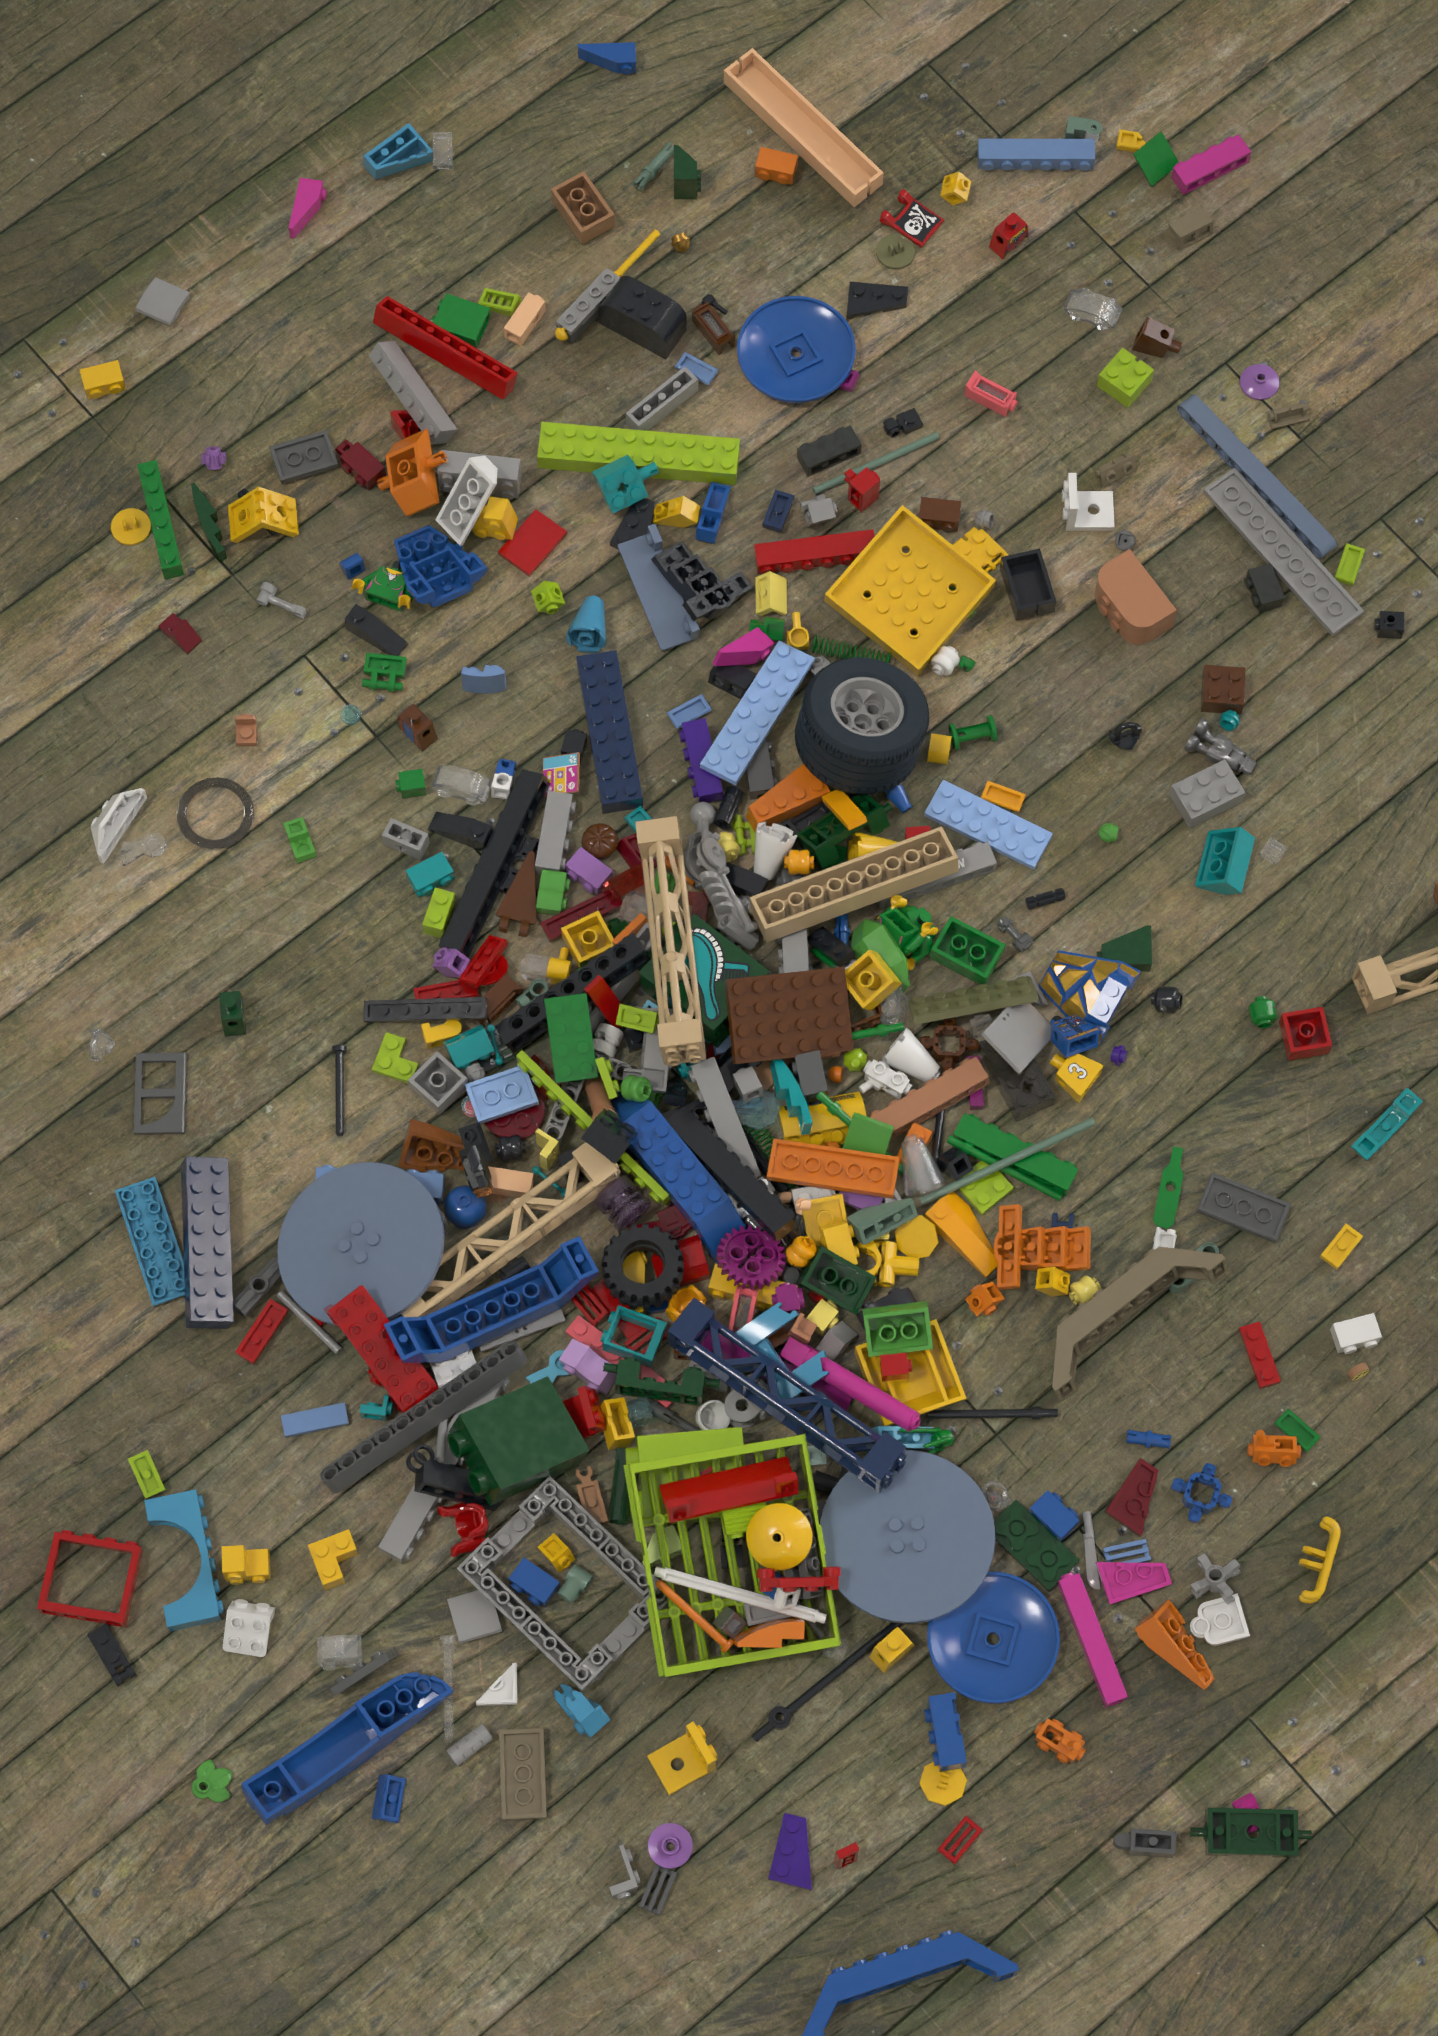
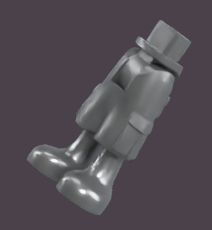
(1220, 750)

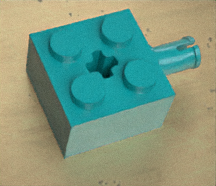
(631, 479)

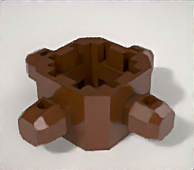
(948, 1029)

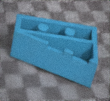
(398, 153)

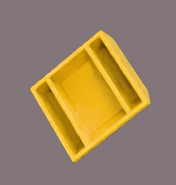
(930, 1383)

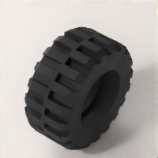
(642, 1240)

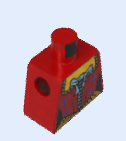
(1008, 235)

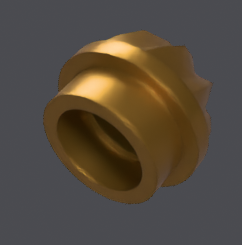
(680, 242)

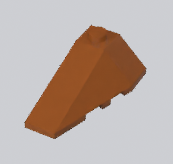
(430, 1148)

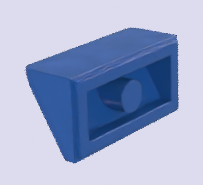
(388, 1798)

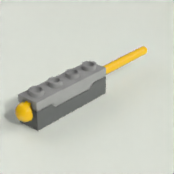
(586, 307)

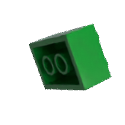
(967, 951)

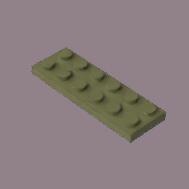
(972, 1000)

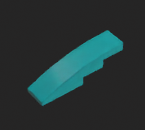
(788, 1089)

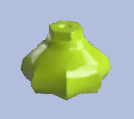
(855, 1059)

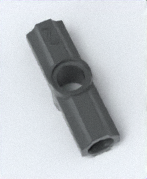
(249, 1296)

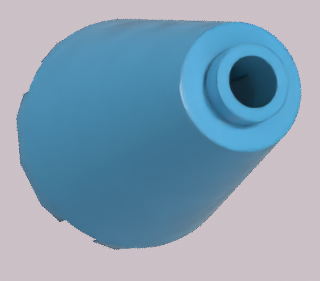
(588, 626)

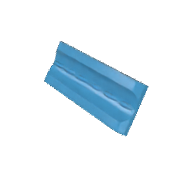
(153, 1240)

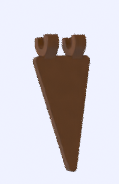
(520, 899)

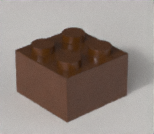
(1222, 689)

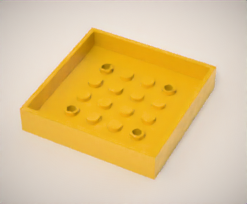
(909, 590)

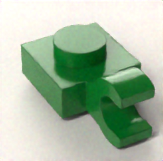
(771, 627)

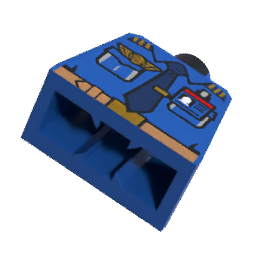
(1073, 1034)

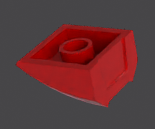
(694, 1261)

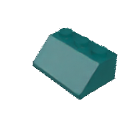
(1225, 860)

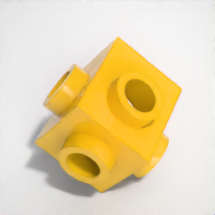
(955, 188)

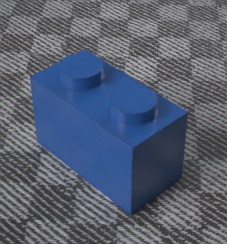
(1054, 1515)
(534, 1583)

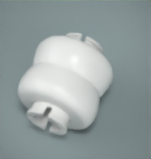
(945, 660)

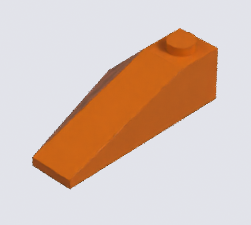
(1166, 1636)

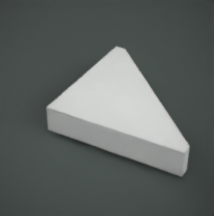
(502, 1691)

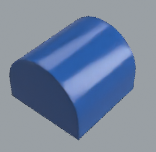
(352, 566)

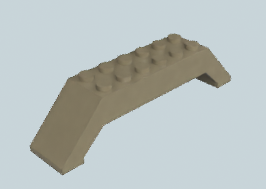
(1121, 1300)

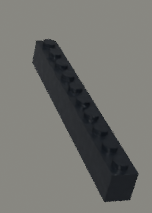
(495, 862)

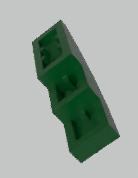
(208, 517)

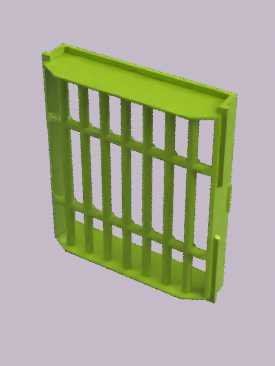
(727, 1658)

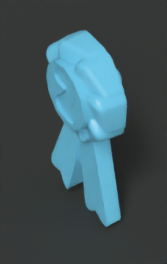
(552, 1371)

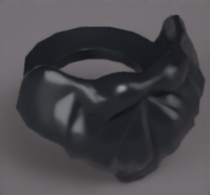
(1128, 738)

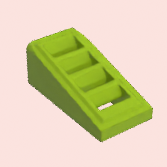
(511, 306)

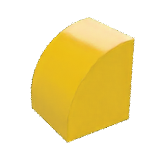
(939, 748)

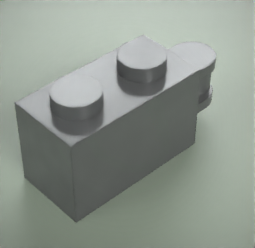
(1147, 1842)

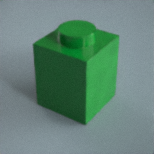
(411, 783)

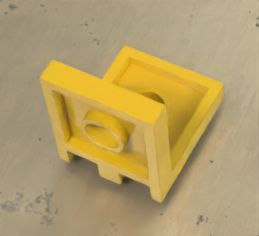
(261, 512)
(694, 1753)

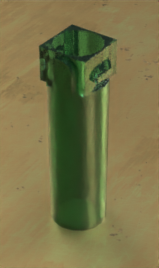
(619, 1502)

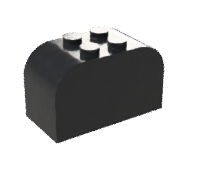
(643, 316)

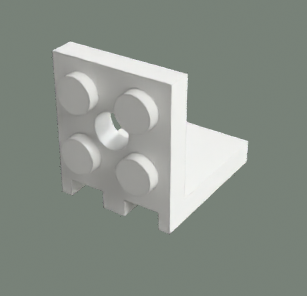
(1077, 505)

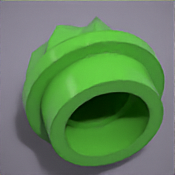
(1108, 832)

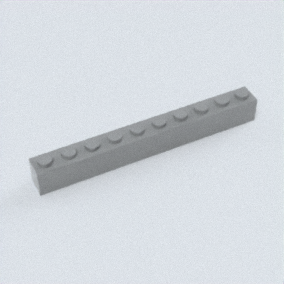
(419, 1507)

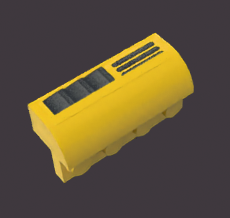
(825, 1125)

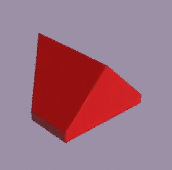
(403, 423)

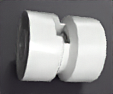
(607, 1039)

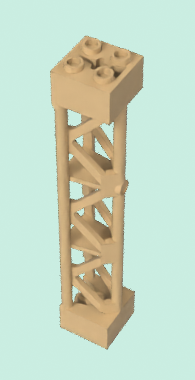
(1378, 981)
(681, 1037)
(593, 1165)

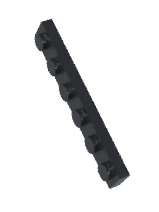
(425, 1009)

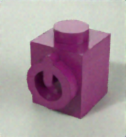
(789, 1296)

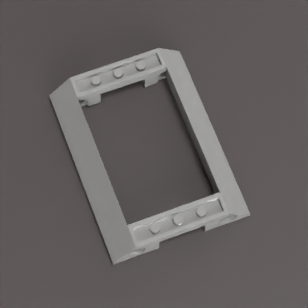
(554, 1499)

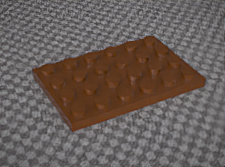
(788, 1014)

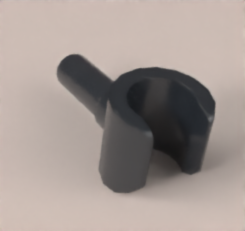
(710, 298)

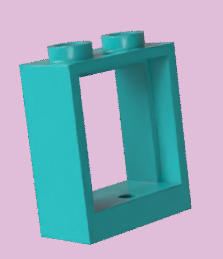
(641, 1320)

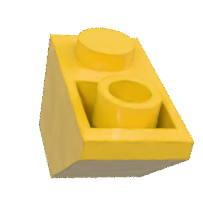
(676, 512)
(838, 1240)

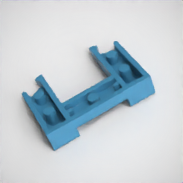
(764, 1326)

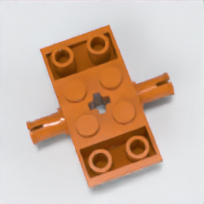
(413, 473)

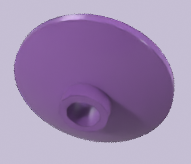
(1257, 388)
(668, 1834)

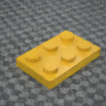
(823, 1212)

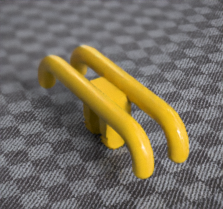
(1327, 1556)

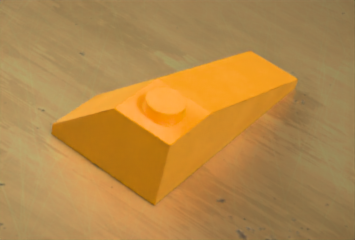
(963, 1232)

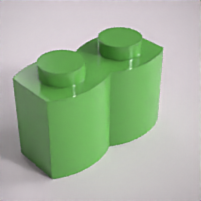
(551, 892)

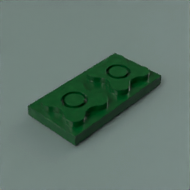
(1033, 1545)

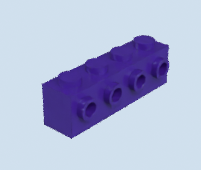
(697, 743)

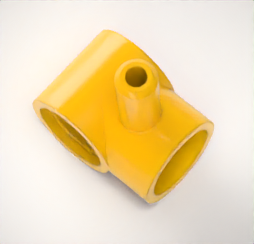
(798, 636)
(559, 968)

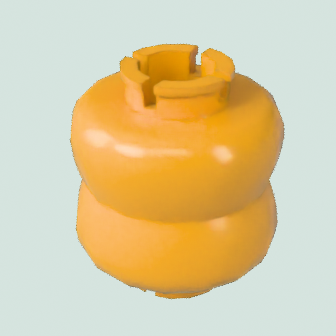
(799, 862)
(801, 1251)

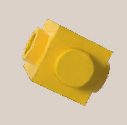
(1052, 1281)

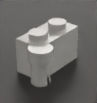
(818, 510)

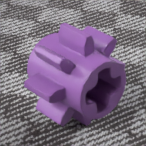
(213, 458)

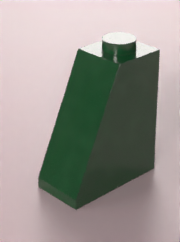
(1131, 948)

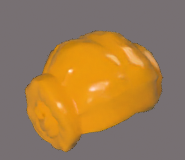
(681, 1300)

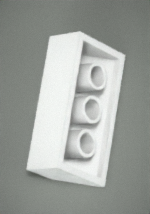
(468, 498)

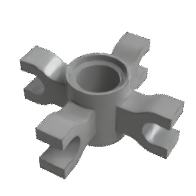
(1212, 1571)

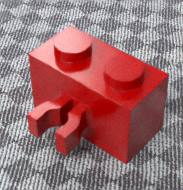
(862, 488)

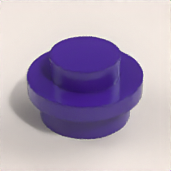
(1118, 1055)

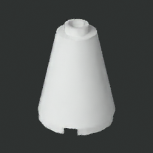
(771, 847)
(911, 1057)

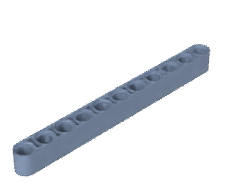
(1274, 493)

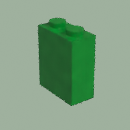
(462, 318)

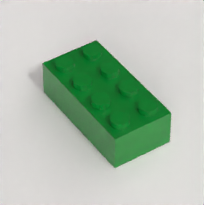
(570, 1037)

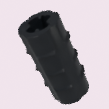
(729, 807)

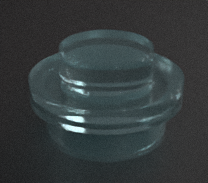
(350, 714)

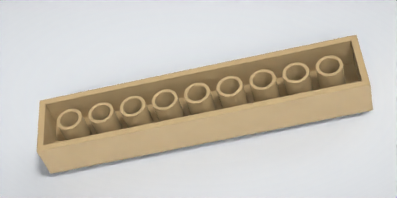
(854, 884)

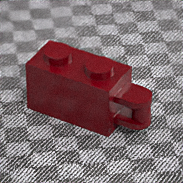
(360, 464)

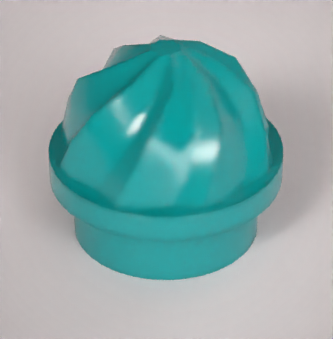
(1229, 720)

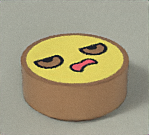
(1358, 1371)

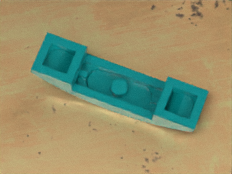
(1387, 1124)

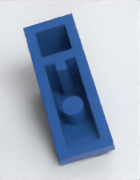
(611, 56)

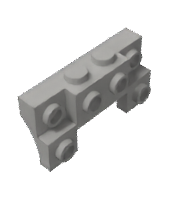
(651, 1061)

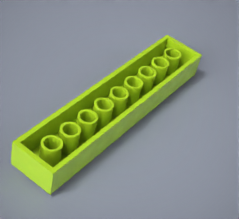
(675, 454)

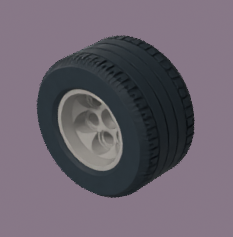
(861, 725)

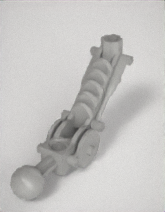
(706, 866)

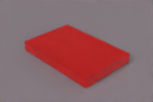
(532, 542)

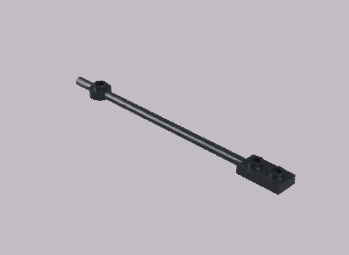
(817, 1687)

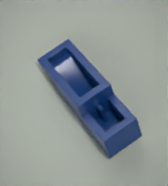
(712, 512)

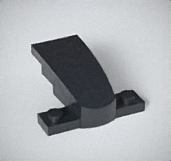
(698, 585)

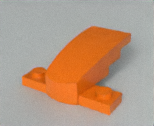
(1036, 1247)

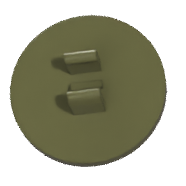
(895, 251)

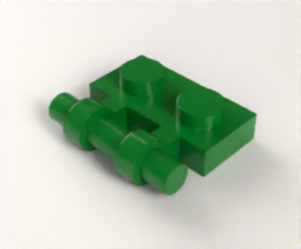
(384, 666)

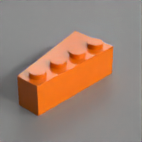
(787, 799)

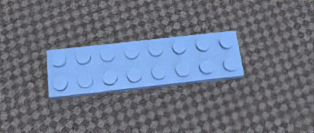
(757, 713)

